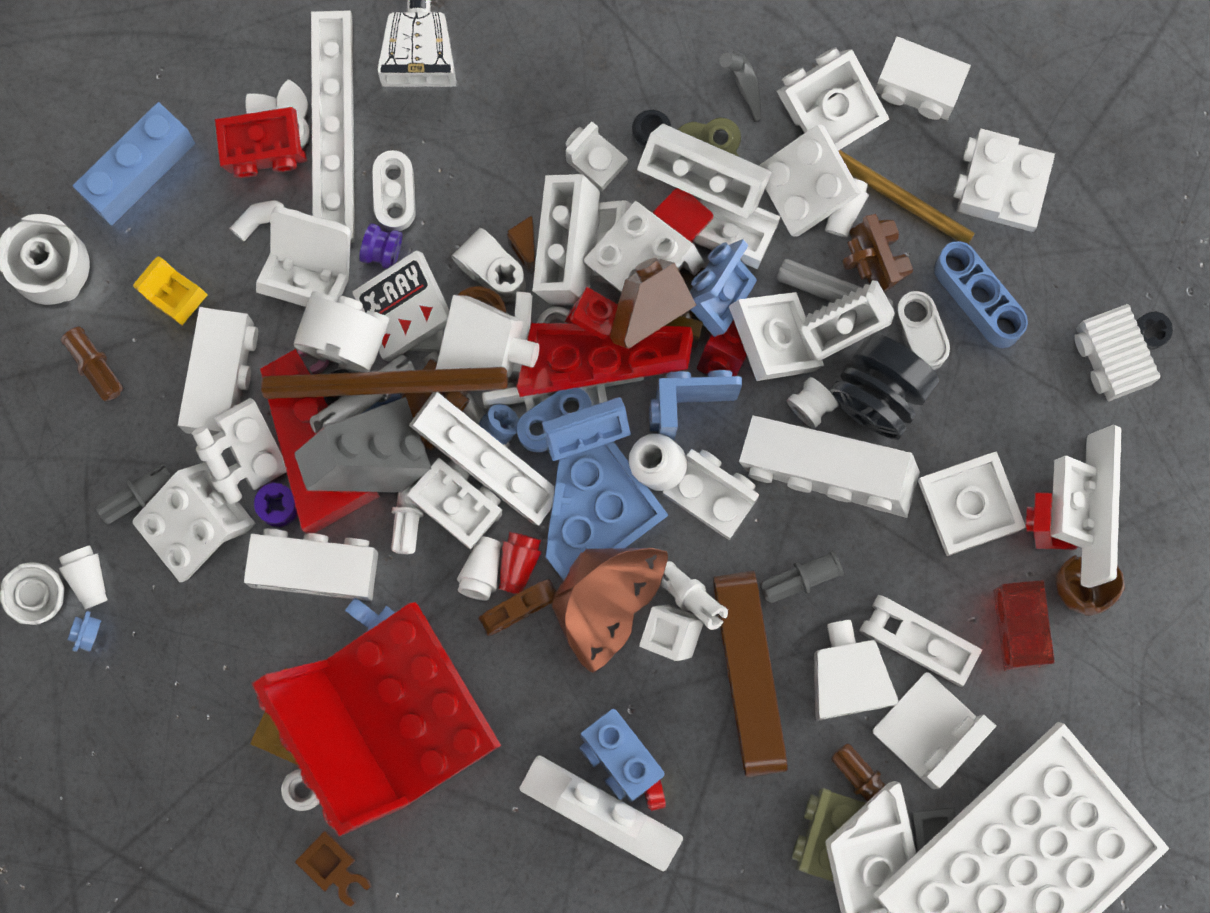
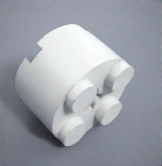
(32, 241)
(340, 332)

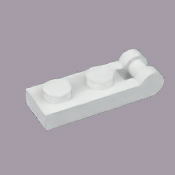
(922, 641)

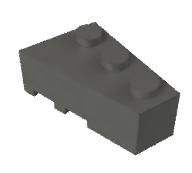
(365, 453)

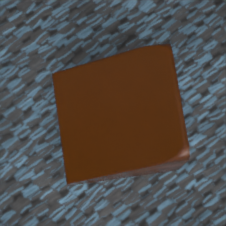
(522, 242)

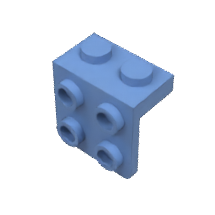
(681, 388)

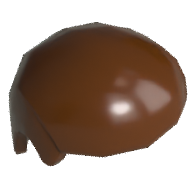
(1083, 599)

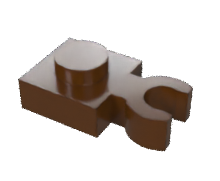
(328, 864)

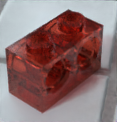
(1023, 625)

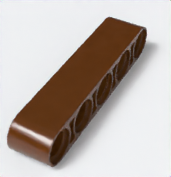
(750, 675)

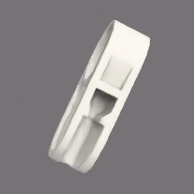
(923, 337)

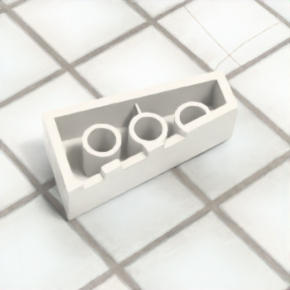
(830, 465)

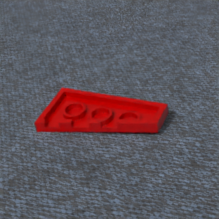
(577, 358)

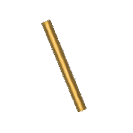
(907, 200)

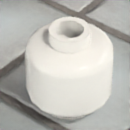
(657, 462)

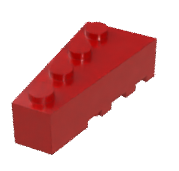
(293, 430)

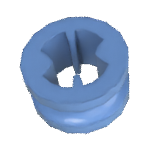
(500, 423)

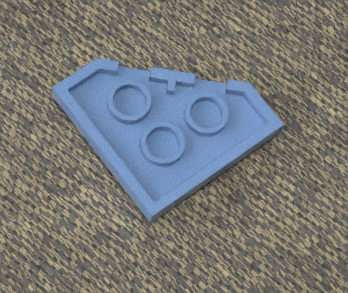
(597, 506)

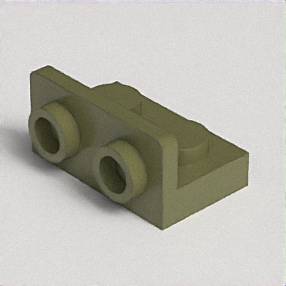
(826, 815)

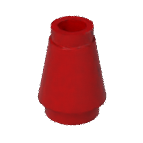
(518, 561)

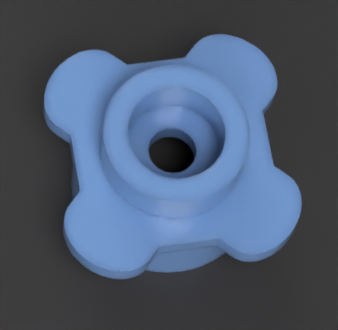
(84, 632)

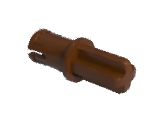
(91, 363)
(858, 772)

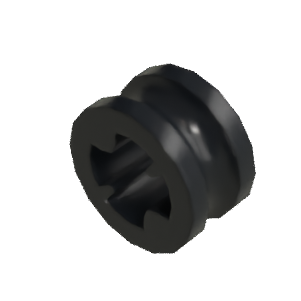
(1165, 323)

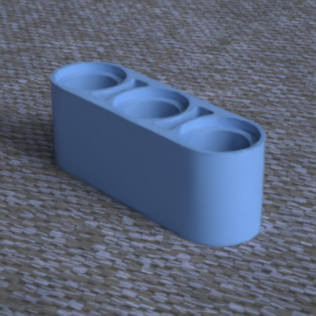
(979, 275)

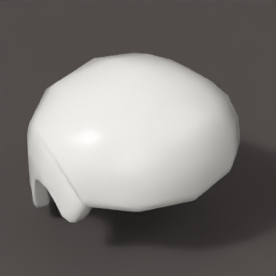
(32, 593)

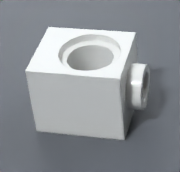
(671, 632)

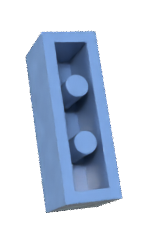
(134, 163)

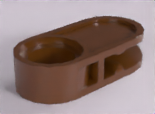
(518, 607)

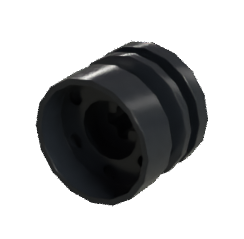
(884, 385)

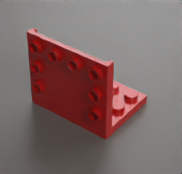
(377, 721)

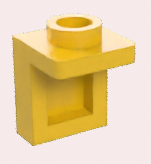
(169, 290)

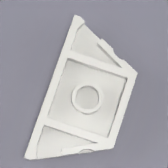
(870, 850)

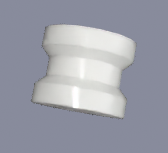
(812, 402)

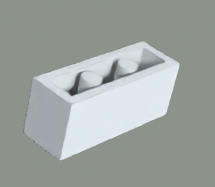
(704, 170)
(565, 238)
(216, 367)
(311, 565)

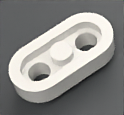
(393, 193)

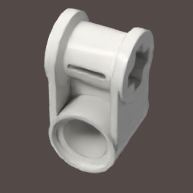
(487, 262)

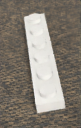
(333, 117)

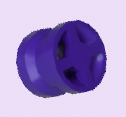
(380, 246)
(282, 510)

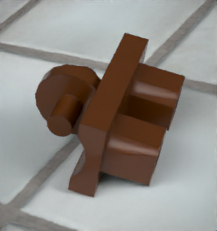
(872, 254)

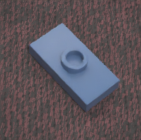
(586, 428)

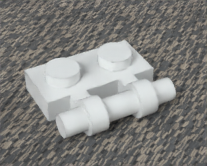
(251, 444)

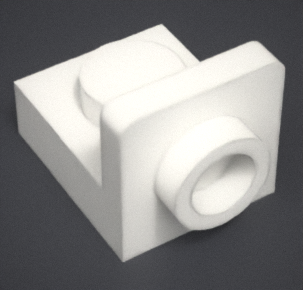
(594, 156)

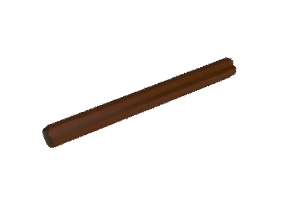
(384, 382)

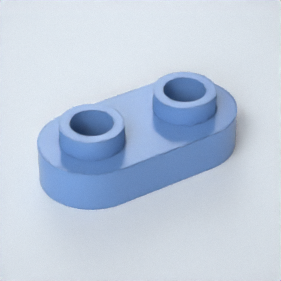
(545, 411)

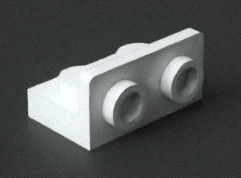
(713, 494)
(455, 502)

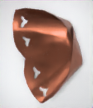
(601, 594)

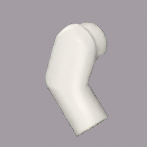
(254, 216)

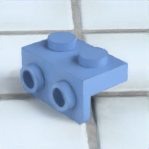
(721, 285)
(621, 755)

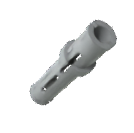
(355, 404)

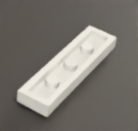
(484, 458)

